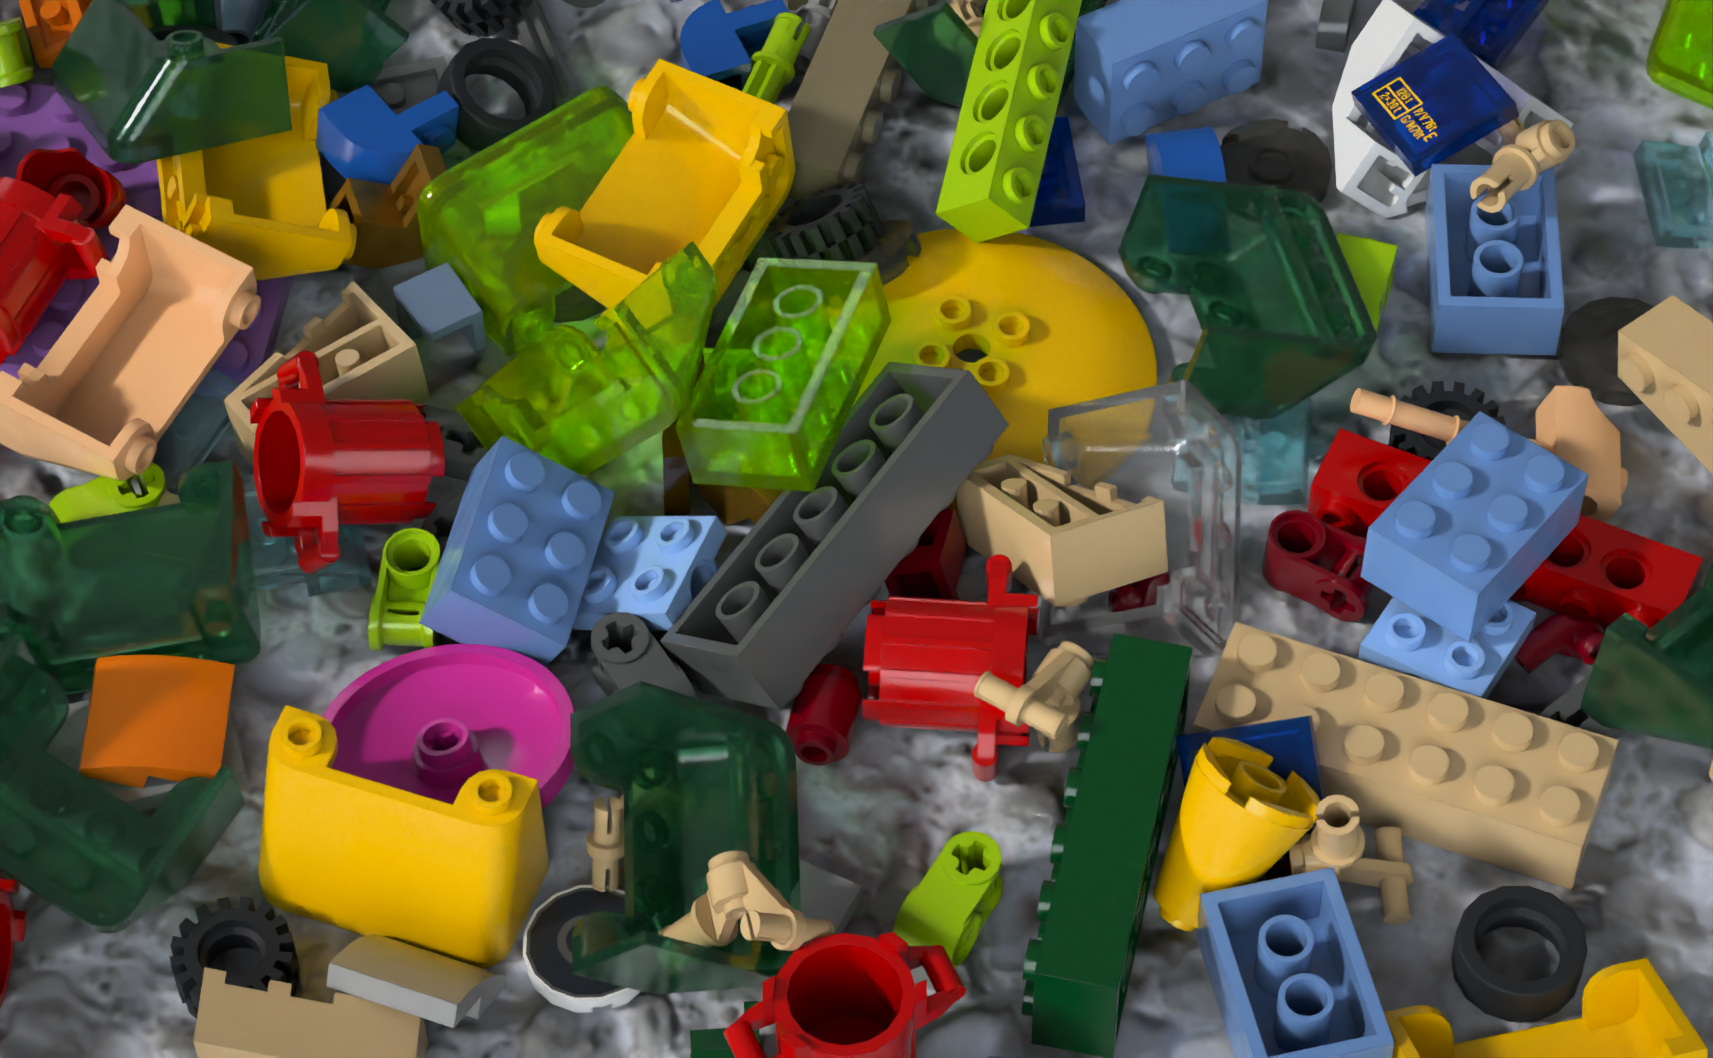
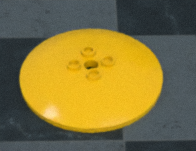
(1038, 311)

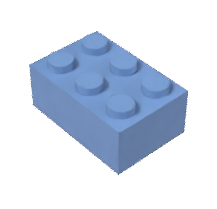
(1163, 59)
(1495, 273)
(1473, 526)
(518, 554)
(1291, 970)

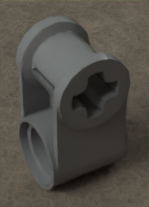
(631, 654)

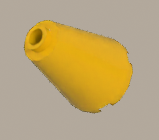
(1229, 826)

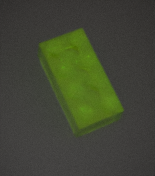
(784, 374)

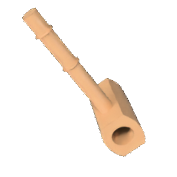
(1565, 425)

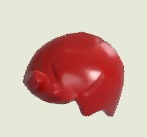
(72, 174)

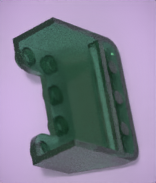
(1263, 284)
(691, 788)
(76, 838)

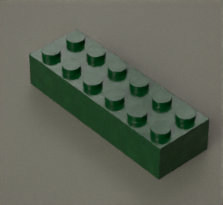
(1106, 846)

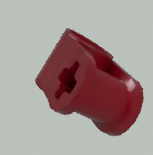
(1321, 568)

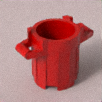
(38, 253)
(338, 462)
(934, 651)
(849, 999)

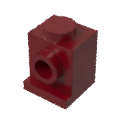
(934, 564)

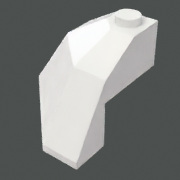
(1363, 160)

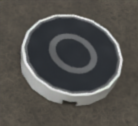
(549, 950)

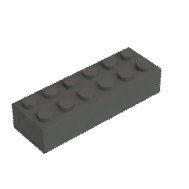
(829, 550)

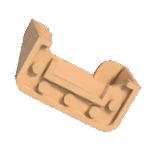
(129, 352)

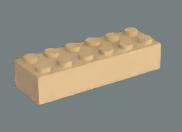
(1424, 753)

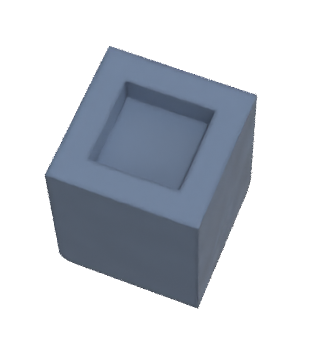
(437, 306)

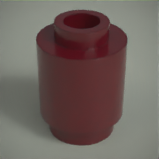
(824, 715)

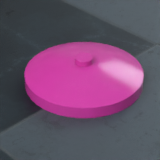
(450, 714)

